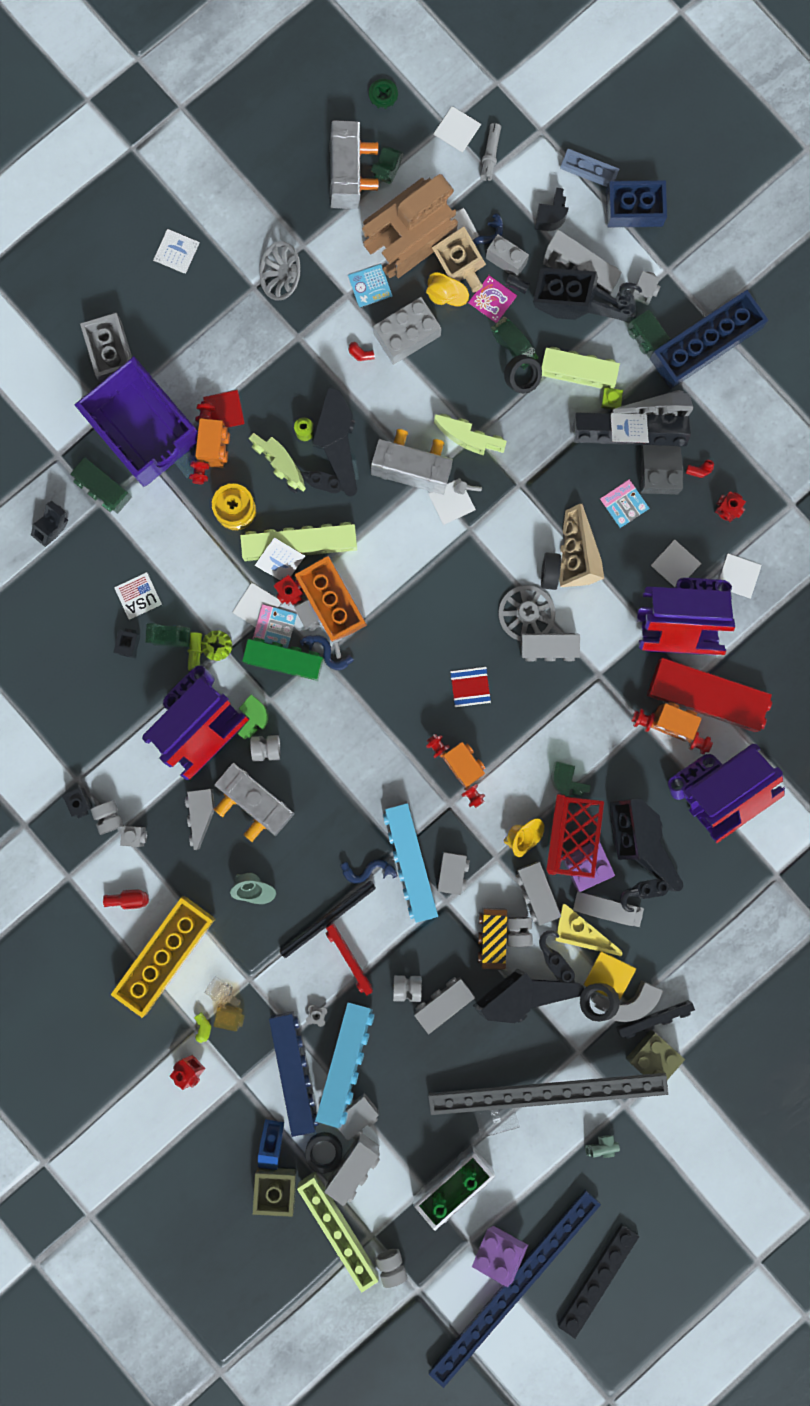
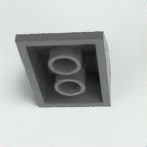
(661, 469)

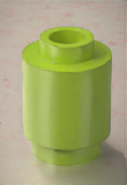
(304, 434)

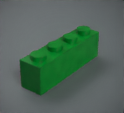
(283, 660)

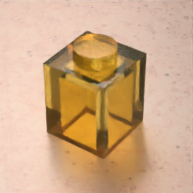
(229, 1018)

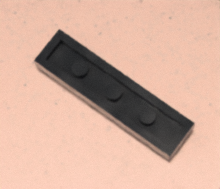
(648, 1022)

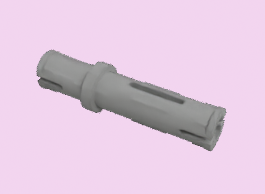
(489, 159)

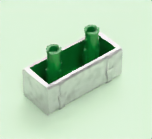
(453, 1187)

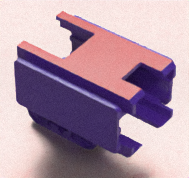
(687, 617)
(195, 723)
(729, 792)

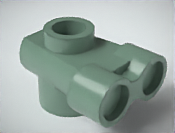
(606, 1147)

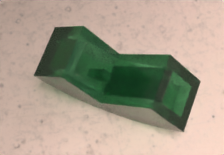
(513, 339)

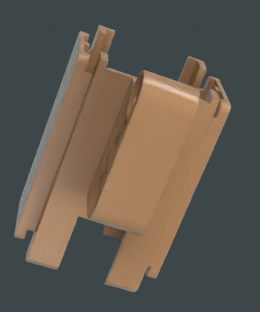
(411, 225)

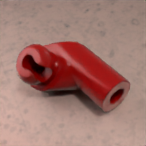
(359, 354)
(701, 471)

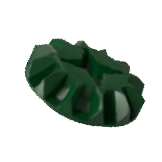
(384, 86)

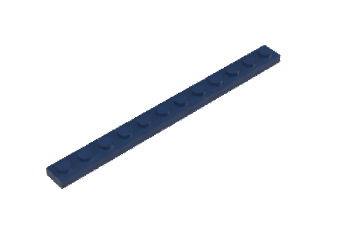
(507, 1297)

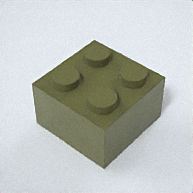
(655, 1056)
(274, 1192)

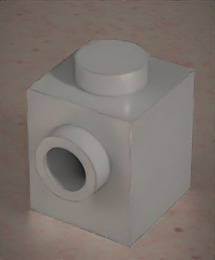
(648, 284)
(308, 615)
(133, 836)

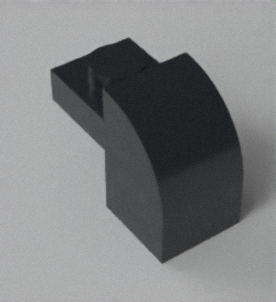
(552, 216)
(50, 525)

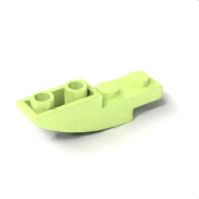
(460, 433)
(280, 460)

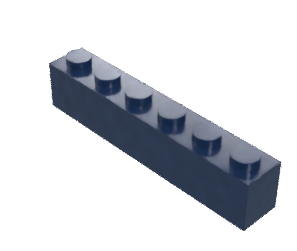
(292, 1073)

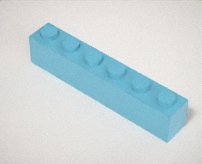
(411, 863)
(344, 1066)

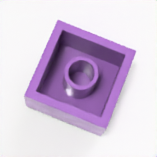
(603, 867)
(499, 1256)

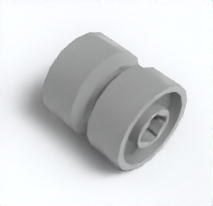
(265, 748)
(107, 817)
(522, 938)
(407, 988)
(392, 1272)

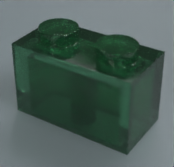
(647, 333)

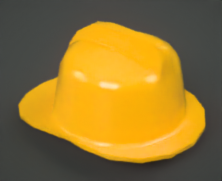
(446, 290)
(524, 837)

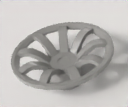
(285, 272)
(527, 611)

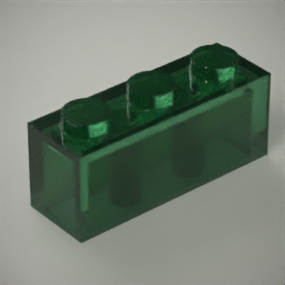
(100, 486)

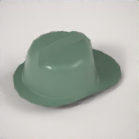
(251, 889)

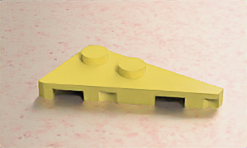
(578, 932)

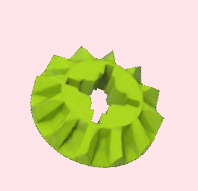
(221, 653)

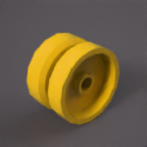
(230, 496)

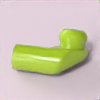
(204, 1028)

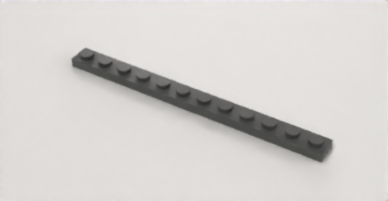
(548, 1093)

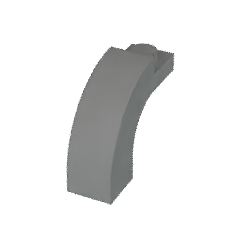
(607, 909)
(635, 1008)

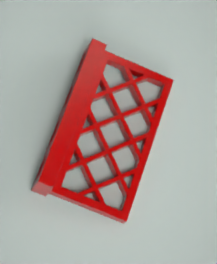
(558, 834)

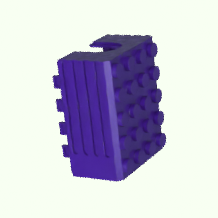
(138, 421)

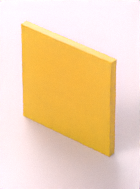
(610, 972)

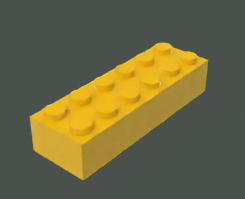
(163, 956)

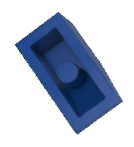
(270, 1144)

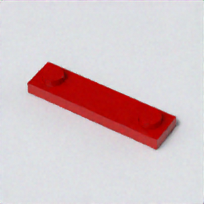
(363, 983)

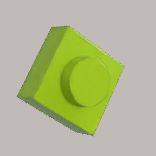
(611, 398)

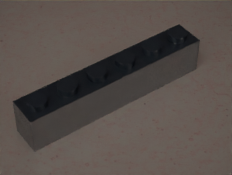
(662, 429)

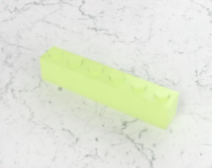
(305, 541)
(338, 1232)

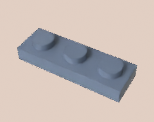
(589, 168)

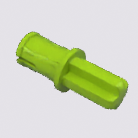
(194, 650)

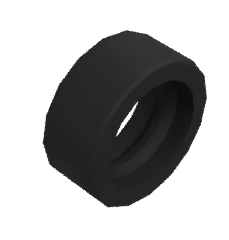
(535, 377)
(550, 571)
(585, 1002)
(313, 1164)

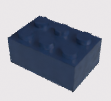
(636, 204)

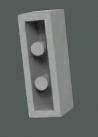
(550, 646)
(537, 893)
(443, 1004)

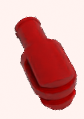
(127, 899)

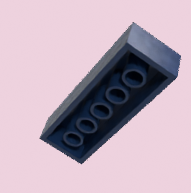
(708, 339)

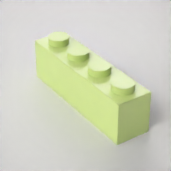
(579, 369)

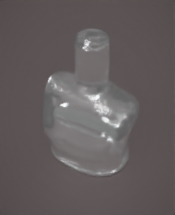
(221, 992)

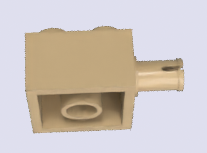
(460, 258)

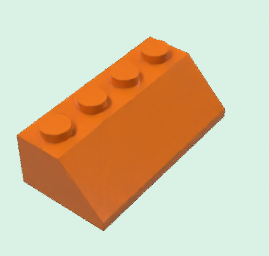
(330, 599)

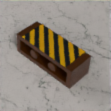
(493, 938)

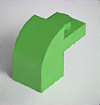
(258, 716)

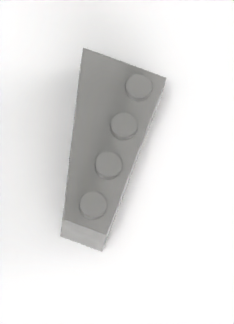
(568, 254)

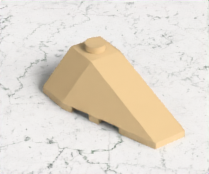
(580, 555)

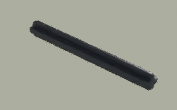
(327, 919)

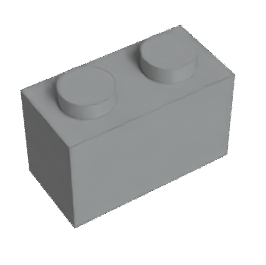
(507, 256)
(452, 873)
(360, 1114)

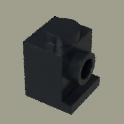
(122, 638)
(80, 795)

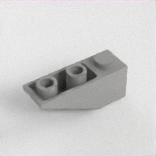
(201, 811)

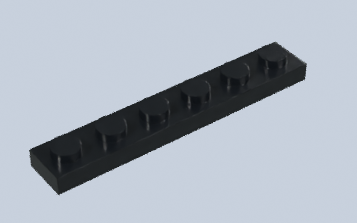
(598, 1281)

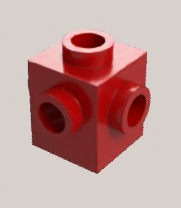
(725, 509)
(282, 588)
(187, 1072)

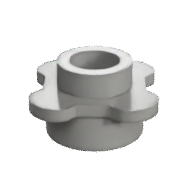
(316, 1010)

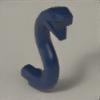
(498, 225)
(339, 665)
(351, 877)

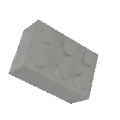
(407, 330)
(106, 344)
(352, 1170)

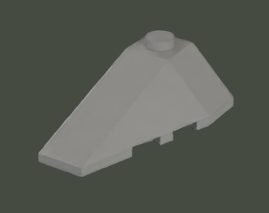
(671, 404)

